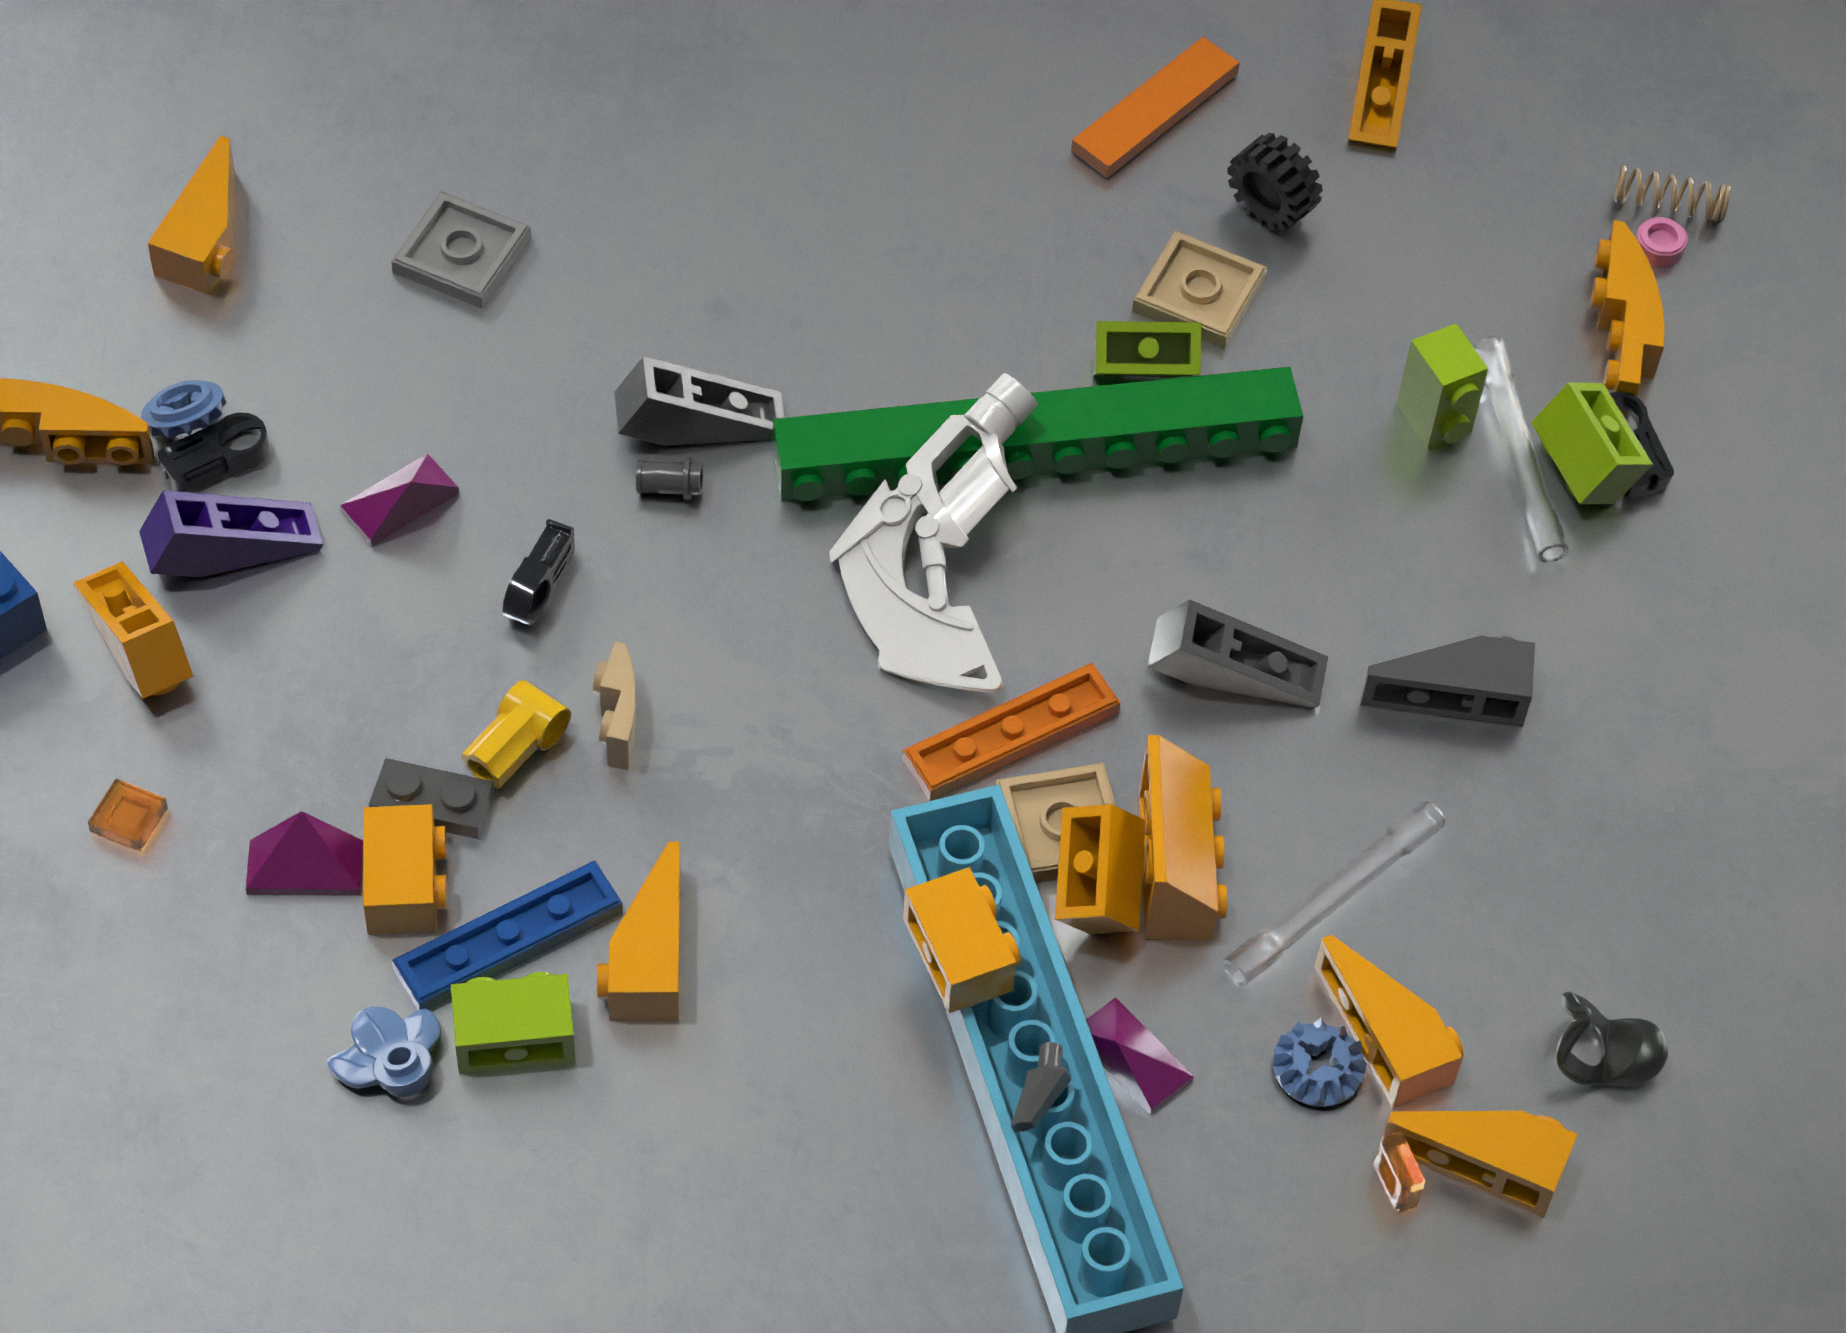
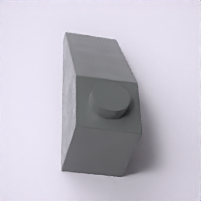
(691, 406)
(1235, 657)
(1465, 680)

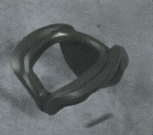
(1631, 1047)

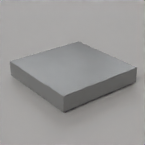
(461, 249)

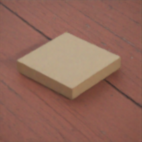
(1200, 285)
(1037, 809)

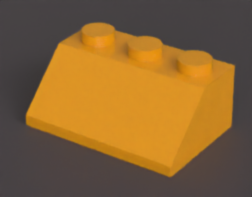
(1179, 845)

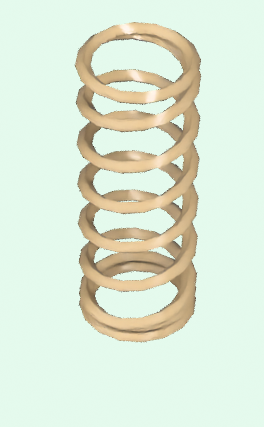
(1717, 207)

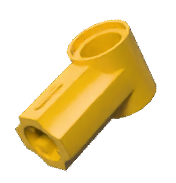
(523, 724)

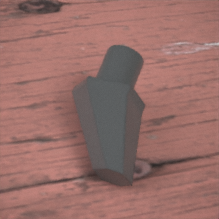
(1041, 1087)

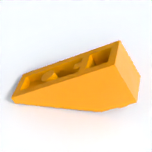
(1384, 73)
(197, 233)
(135, 630)
(645, 948)
(1397, 1030)
(1493, 1151)

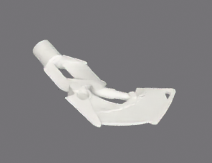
(916, 634)

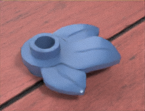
(389, 1051)

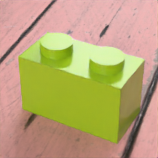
(1147, 349)
(1442, 386)
(1591, 443)
(513, 1022)

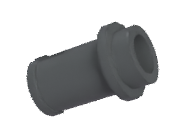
(670, 477)

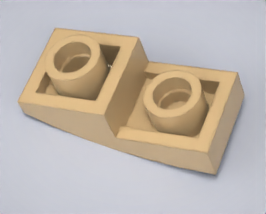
(617, 692)

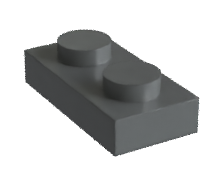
(456, 799)

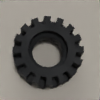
(1274, 182)

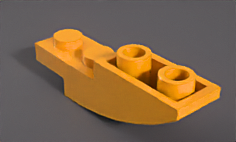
(1628, 309)
(71, 424)

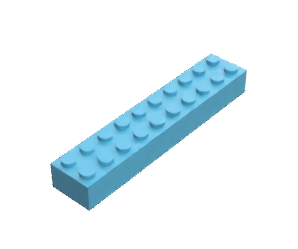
(1076, 1170)

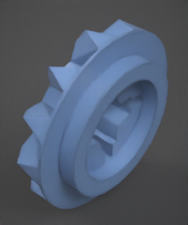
(183, 408)
(1327, 1085)

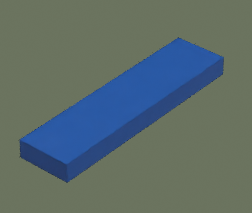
(508, 935)

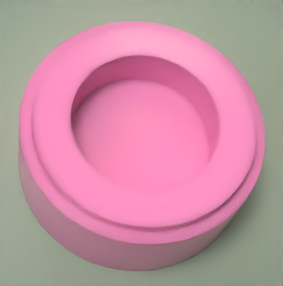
(1662, 241)

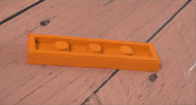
(1154, 107)
(1011, 731)

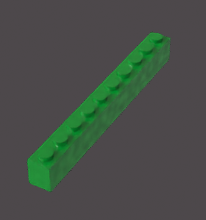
(1063, 434)

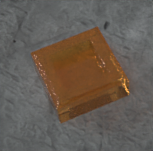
(127, 815)
(1399, 1172)

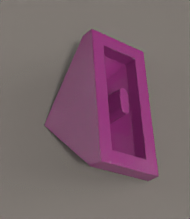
(399, 499)
(304, 859)
(1136, 1056)

